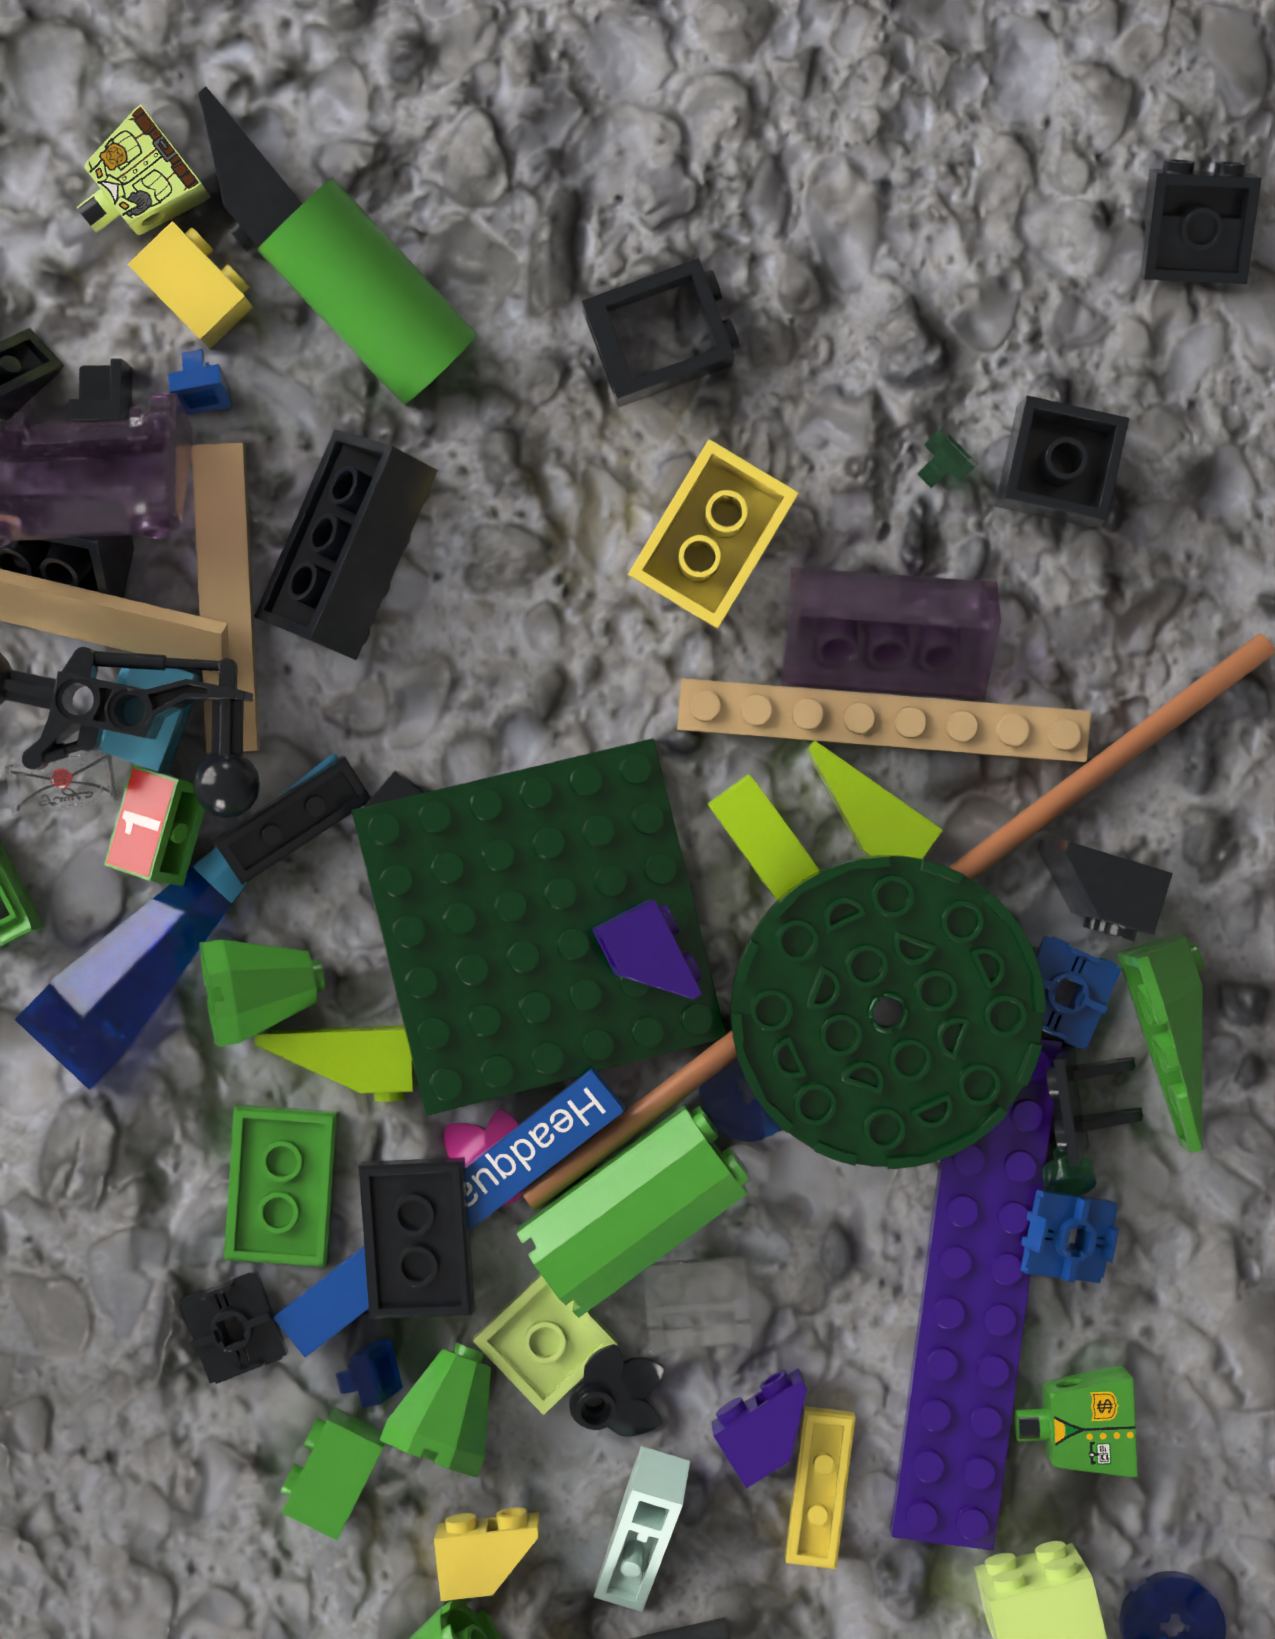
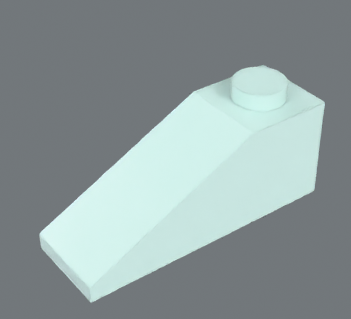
(642, 1528)

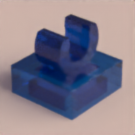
(372, 1374)

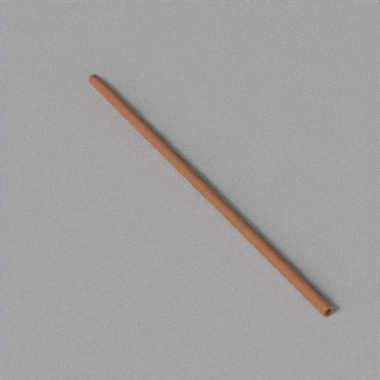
(971, 865)

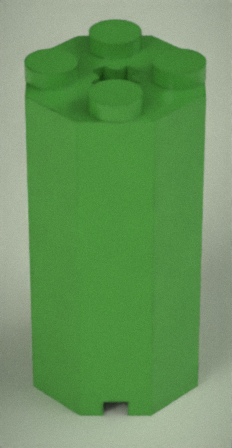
(634, 1209)

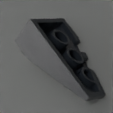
(82, 562)

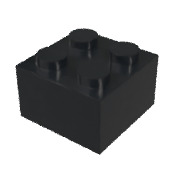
(1062, 462)

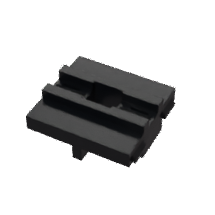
(248, 1301)

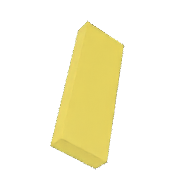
(820, 1487)

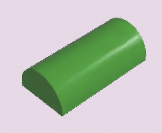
(367, 291)

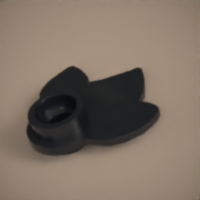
(623, 1390)

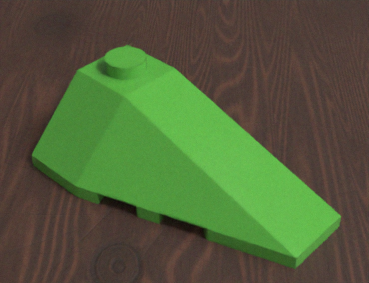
(1169, 1009)

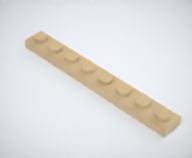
(883, 720)

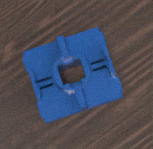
(1095, 984)
(1049, 1232)

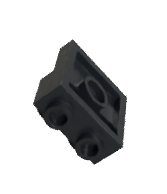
(1199, 222)

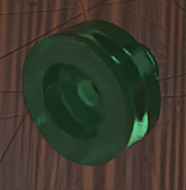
(1066, 1178)

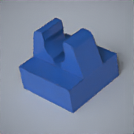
(200, 385)

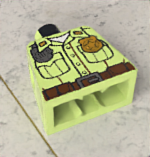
(139, 178)

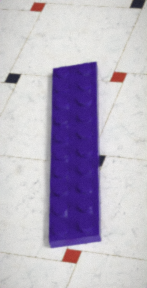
(972, 1328)

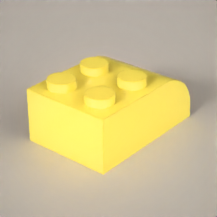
(713, 534)

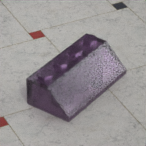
(890, 633)

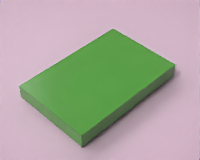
(281, 1185)

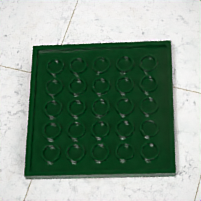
(492, 917)

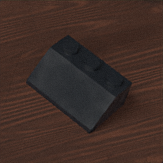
(1107, 889)

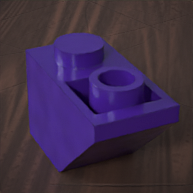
(643, 950)
(762, 1430)

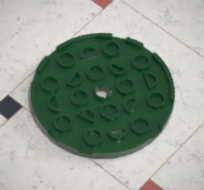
(964, 1025)

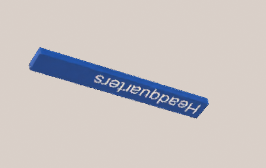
(490, 1181)

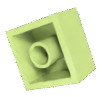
(1040, 1595)

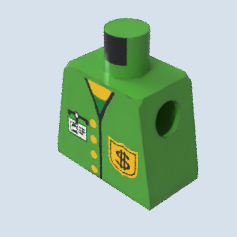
(1085, 1422)

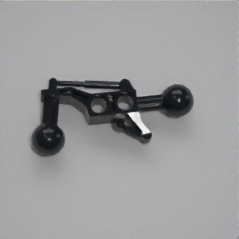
(222, 784)

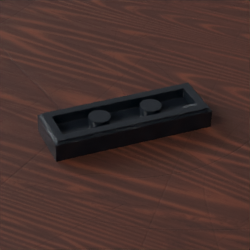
(292, 820)

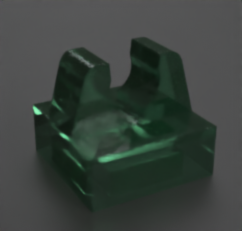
(948, 457)

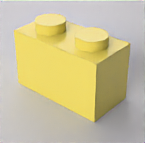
(191, 284)

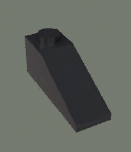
(247, 182)

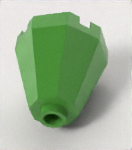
(255, 986)
(445, 1412)

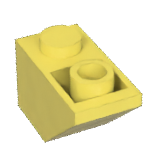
(481, 1553)

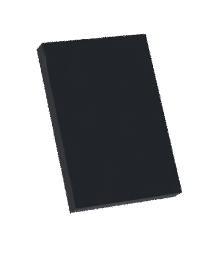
(417, 1238)

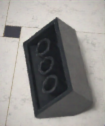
(346, 543)

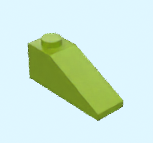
(872, 814)
(356, 1057)

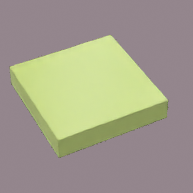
(542, 1343)

